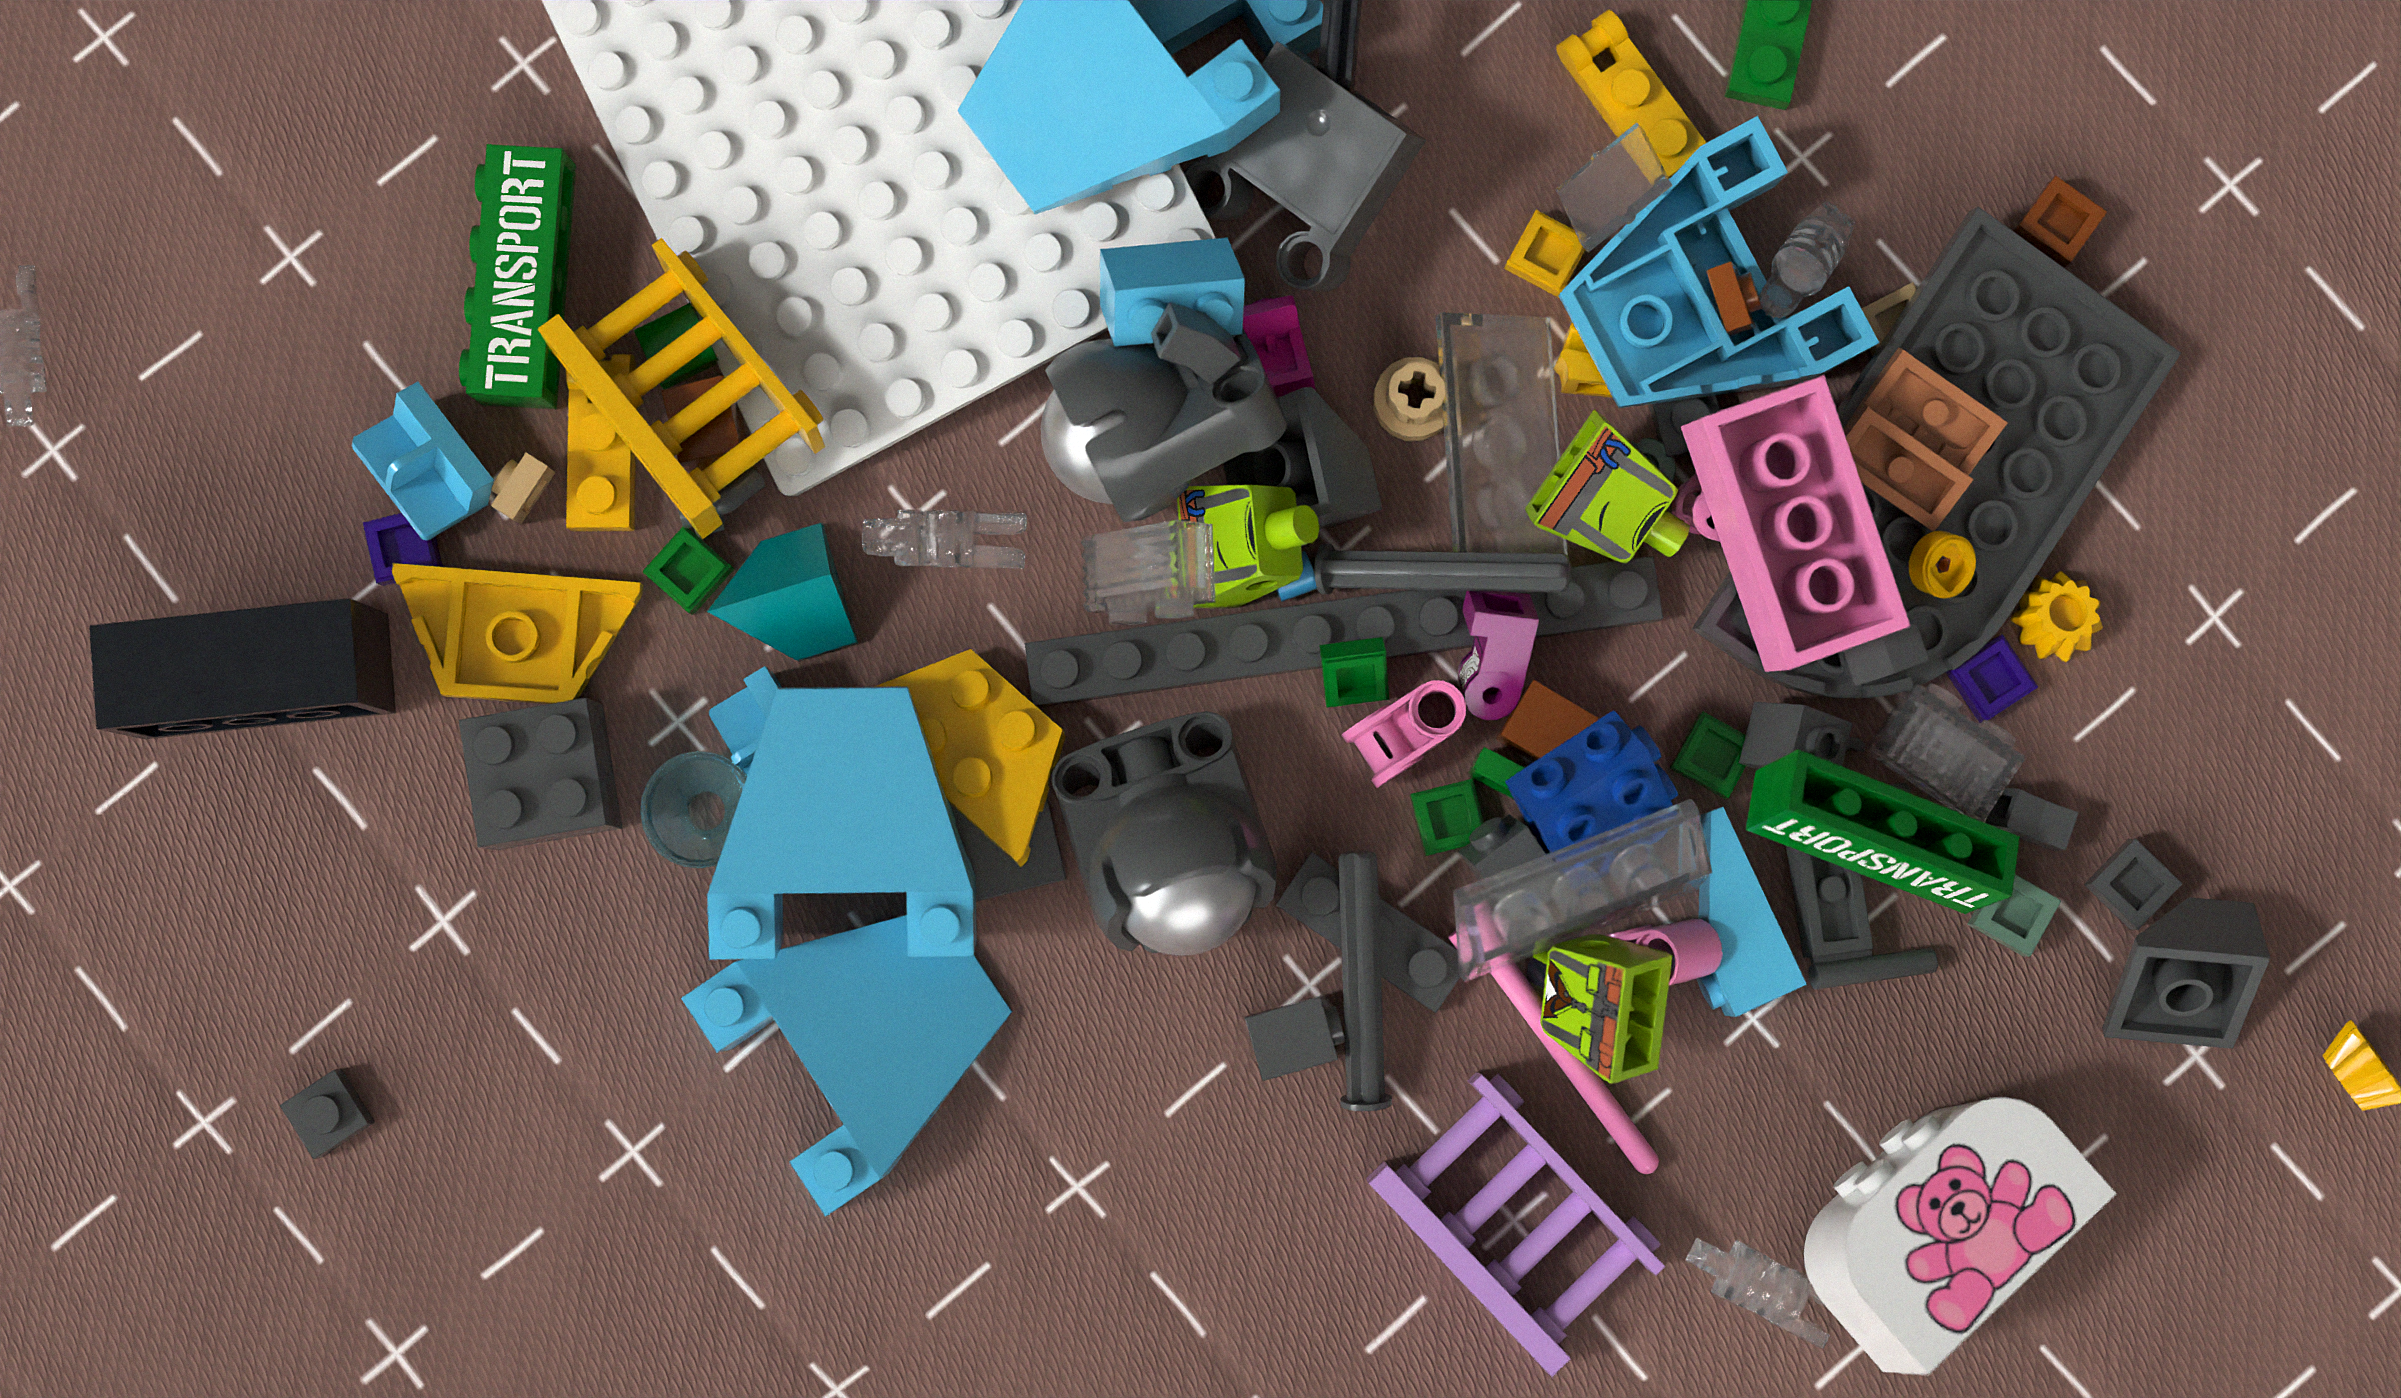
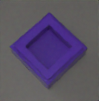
(396, 541)
(1992, 679)

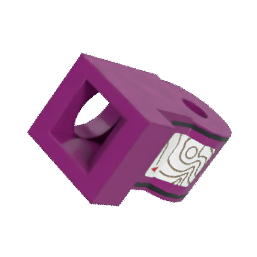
(1500, 653)

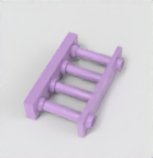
(1499, 1281)

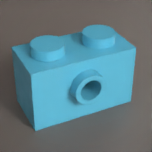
(1145, 278)

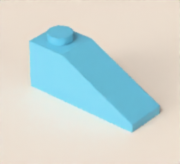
(1755, 954)

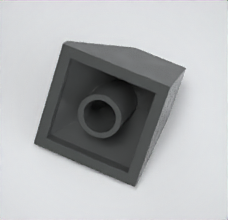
(1316, 459)
(2191, 976)

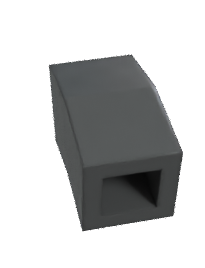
(1194, 342)
(1883, 656)
(2033, 819)

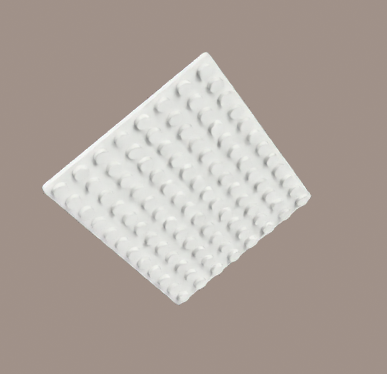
(851, 204)

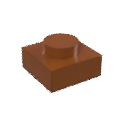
(2060, 221)
(1735, 297)

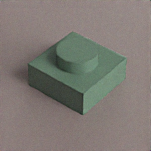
(2018, 919)

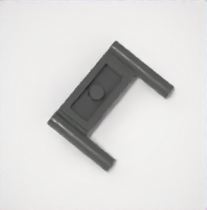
(1837, 927)

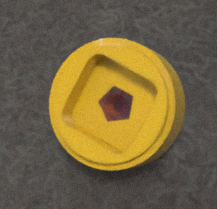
(1942, 564)

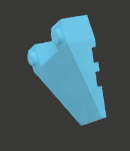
(1095, 99)
(1652, 309)
(842, 805)
(872, 1030)

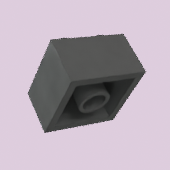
(540, 774)

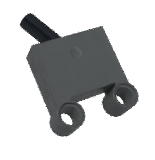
(1322, 157)

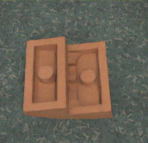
(1919, 438)

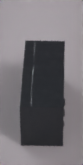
(242, 669)

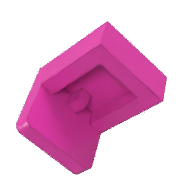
(1278, 340)

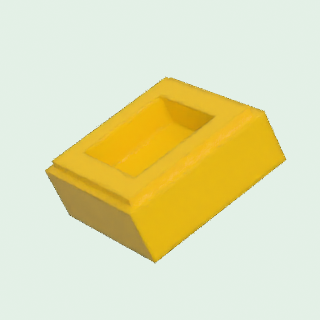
(1546, 254)

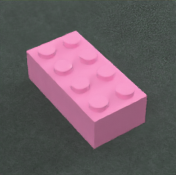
(1795, 525)

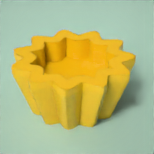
(2058, 616)
(2362, 1069)

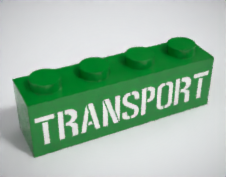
(518, 276)
(1882, 832)

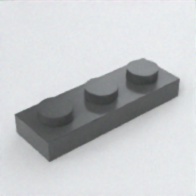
(1408, 952)

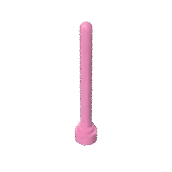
(1583, 1078)

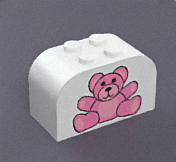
(1947, 1227)

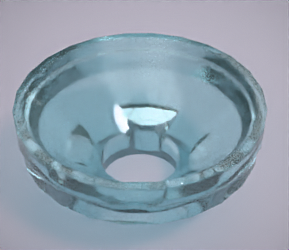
(668, 800)

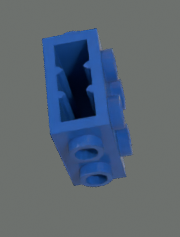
(1592, 784)

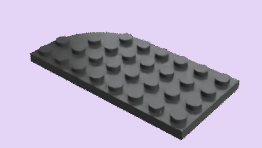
(2066, 380)

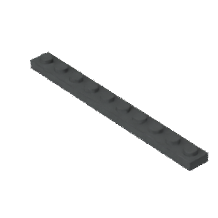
(1290, 636)

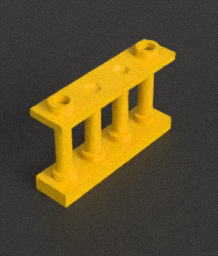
(659, 442)

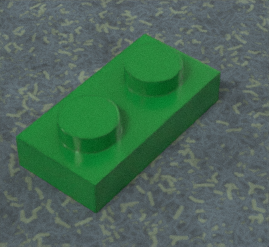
(1768, 52)

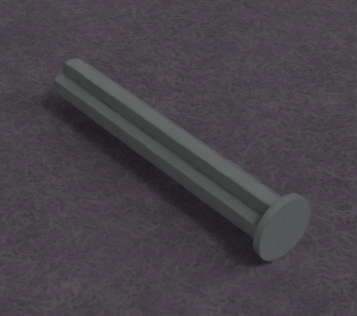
(1441, 570)
(1361, 982)

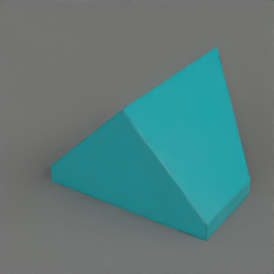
(790, 596)

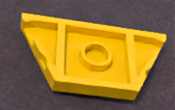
(514, 631)
(986, 746)

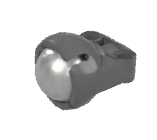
(1144, 427)
(1167, 836)

